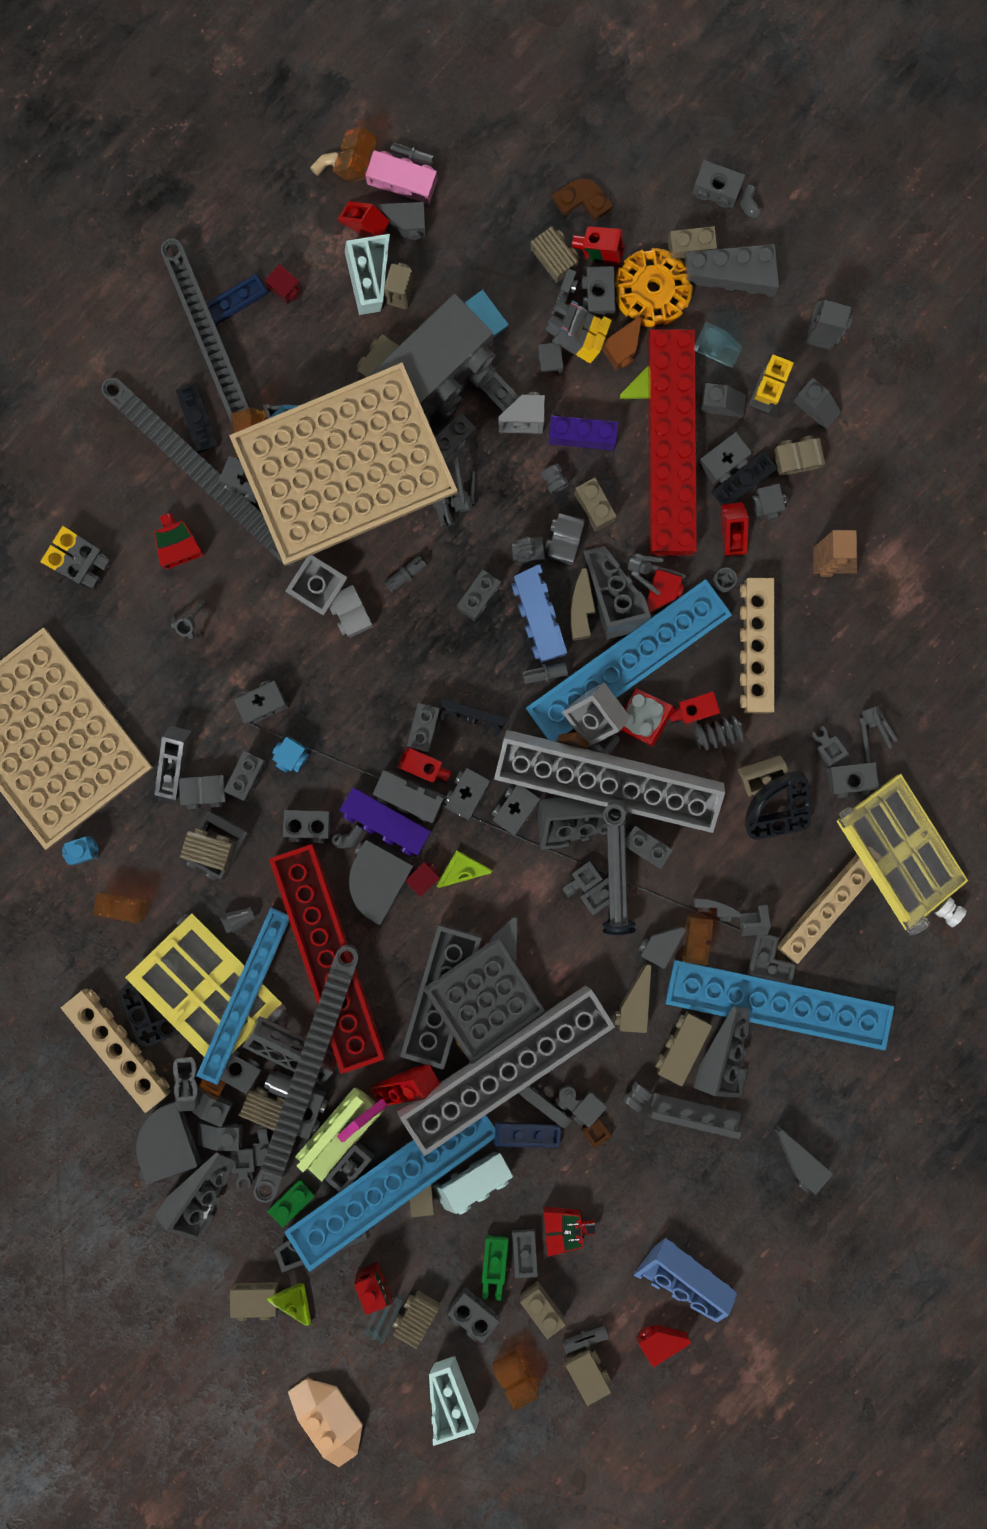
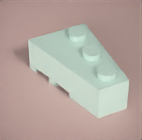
(367, 271)
(473, 1183)
(451, 1403)

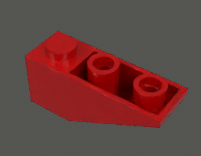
(407, 1086)

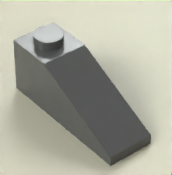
(172, 761)
(805, 1167)

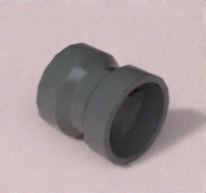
(555, 478)
(726, 576)
(636, 1096)

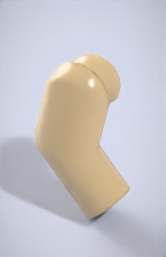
(323, 161)

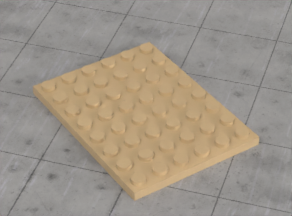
(343, 464)
(58, 742)

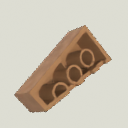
(836, 553)

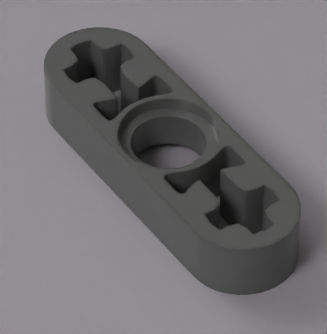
(546, 1106)

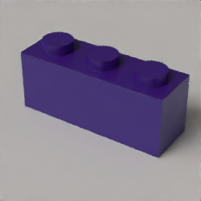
(583, 433)

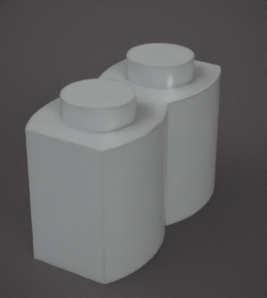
(350, 612)

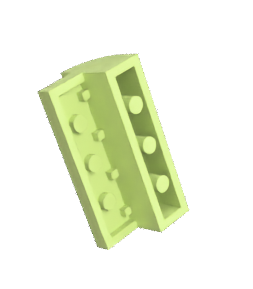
(324, 1148)

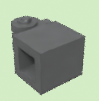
(528, 551)
(585, 1109)

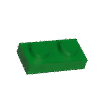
(291, 1202)

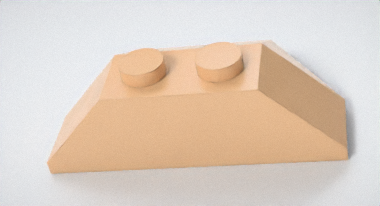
(327, 1420)

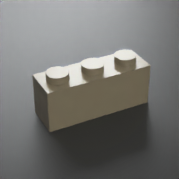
(682, 1048)

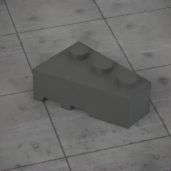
(828, 324)
(409, 796)

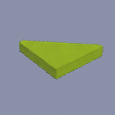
(638, 388)
(462, 869)
(293, 1302)

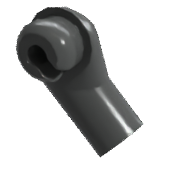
(748, 204)
(348, 840)

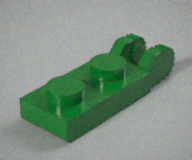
(494, 1264)

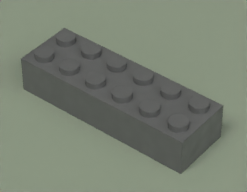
(427, 1035)

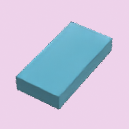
(487, 313)

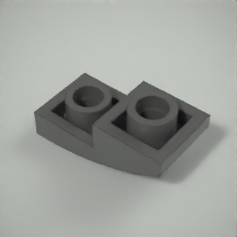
(720, 910)

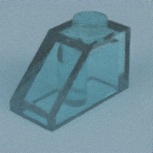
(718, 345)

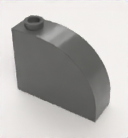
(376, 880)
(165, 1145)

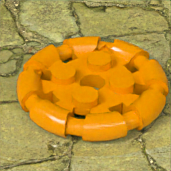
(643, 296)

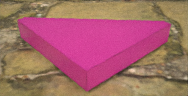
(362, 1120)

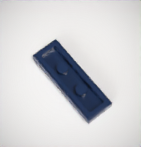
(237, 298)
(527, 1134)

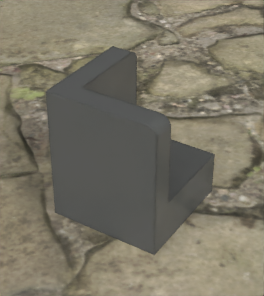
(550, 357)
(755, 923)

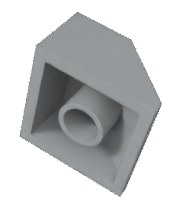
(524, 415)
(316, 584)
(596, 714)

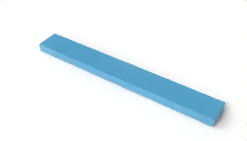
(243, 996)

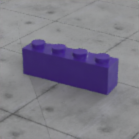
(385, 821)

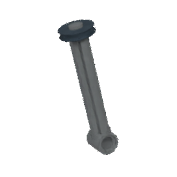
(616, 842)

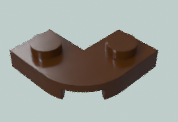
(585, 193)

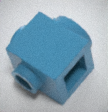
(290, 755)
(80, 851)

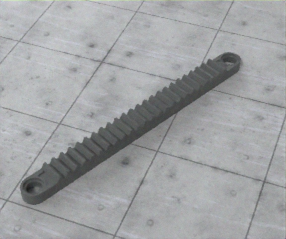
(204, 328)
(190, 463)
(306, 1073)

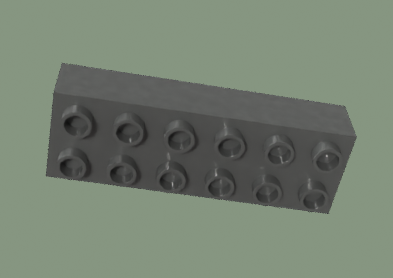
(445, 357)

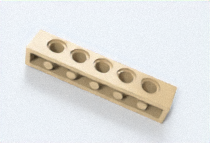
(763, 589)
(825, 910)
(104, 1047)

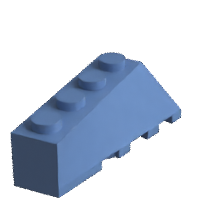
(539, 615)
(687, 1280)

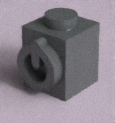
(769, 502)

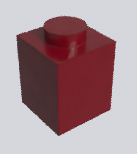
(284, 284)
(423, 878)

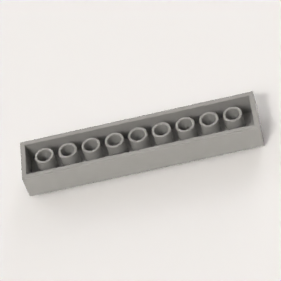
(605, 778)
(506, 1070)

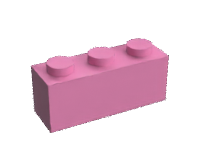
(401, 176)

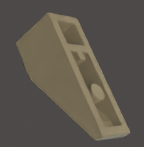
(635, 1005)

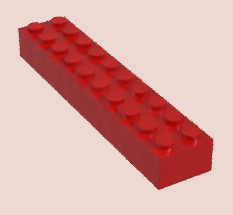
(671, 443)
(318, 938)

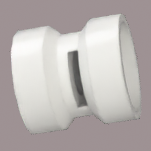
(950, 912)

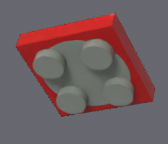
(647, 717)

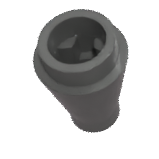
(237, 919)

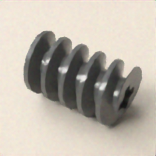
(718, 732)

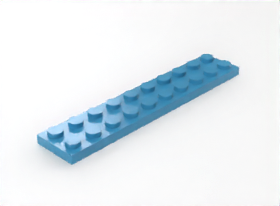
(633, 656)
(780, 1004)
(381, 1193)

